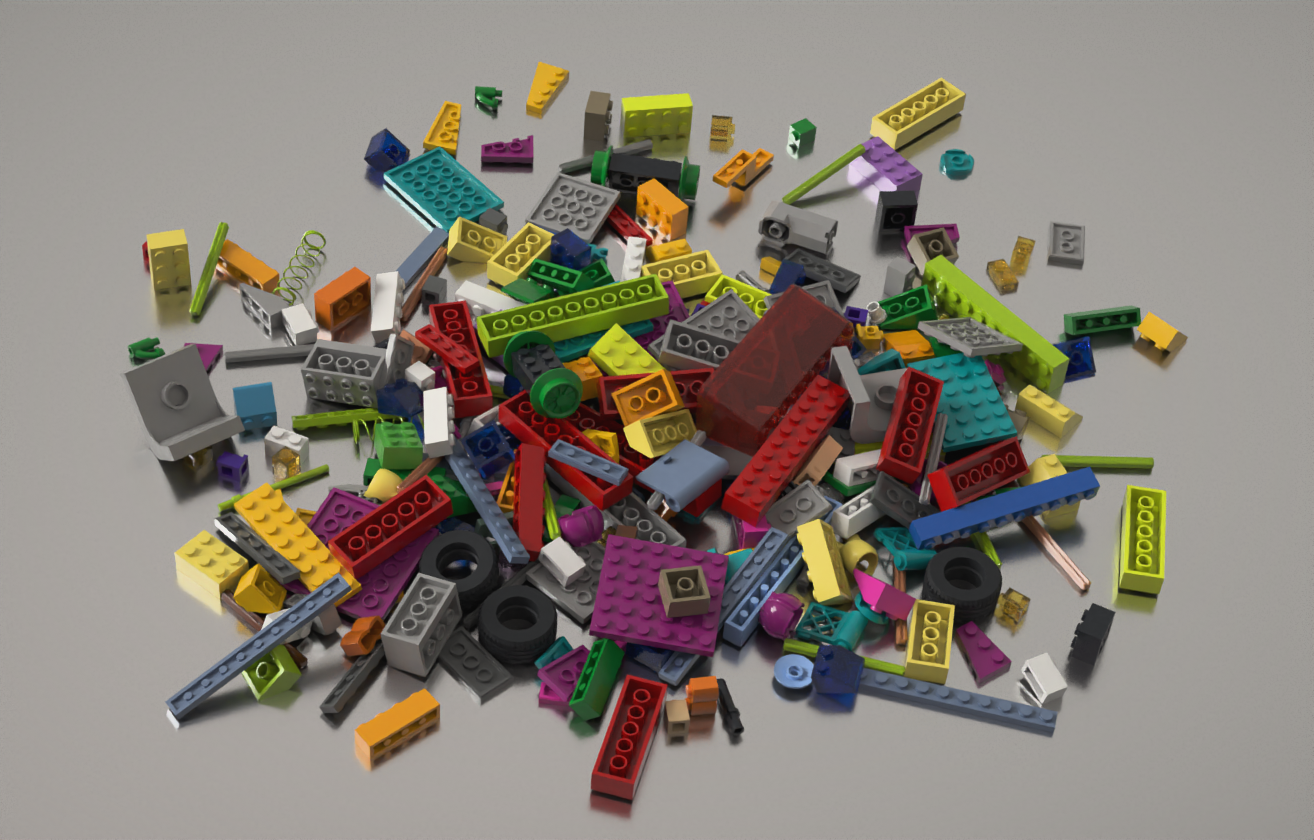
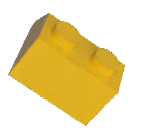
(668, 250)
(1160, 332)
(259, 591)

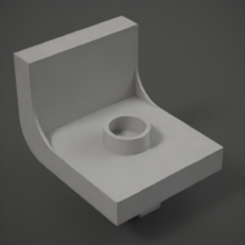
(870, 396)
(178, 405)

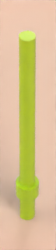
(281, 484)

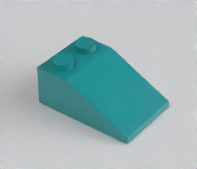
(883, 362)

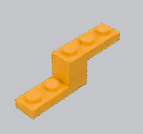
(743, 167)

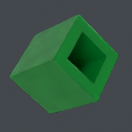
(802, 132)

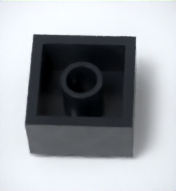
(895, 210)
(1092, 633)

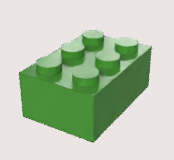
(398, 445)

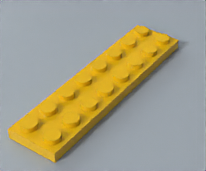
(292, 539)

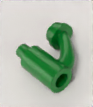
(484, 95)
(141, 349)

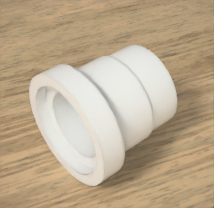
(876, 313)

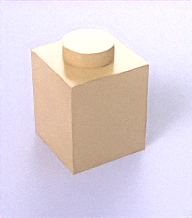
(676, 717)

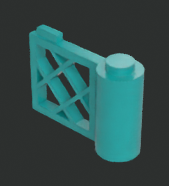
(908, 557)
(845, 632)

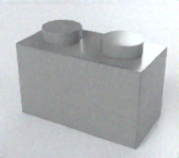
(899, 277)

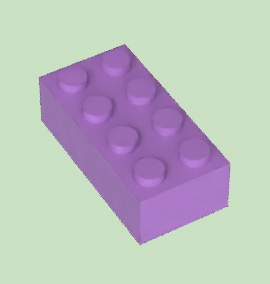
(887, 168)

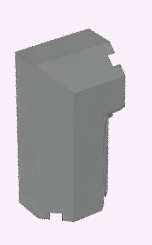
(797, 226)

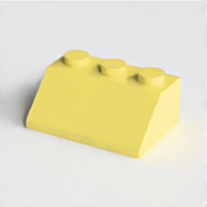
(1047, 411)
(1043, 469)

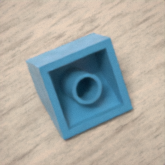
(255, 405)

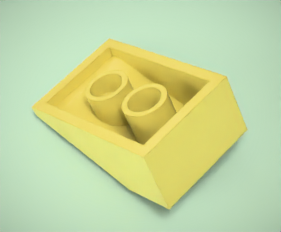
(473, 242)

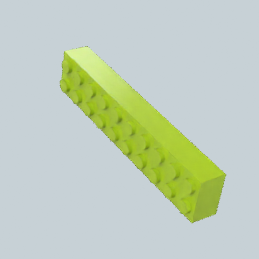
(965, 298)
(576, 313)

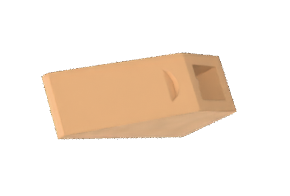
(818, 462)

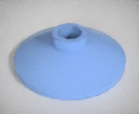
(792, 665)

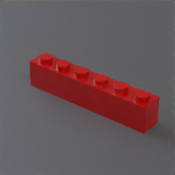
(529, 498)

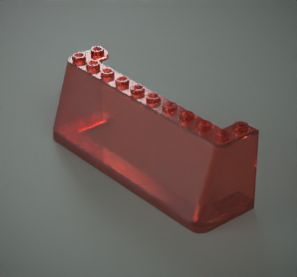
(770, 370)

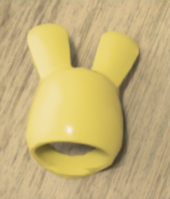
(383, 485)
(856, 551)

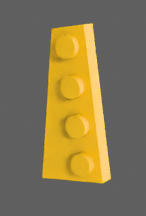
(445, 129)

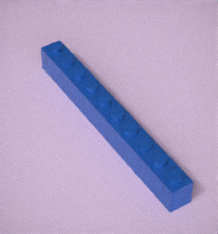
(1004, 508)

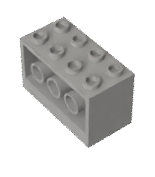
(343, 372)
(421, 624)

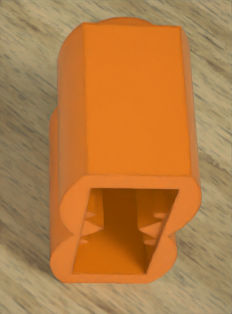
(362, 636)
(702, 695)

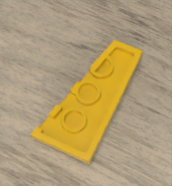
(545, 86)

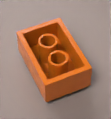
(342, 298)

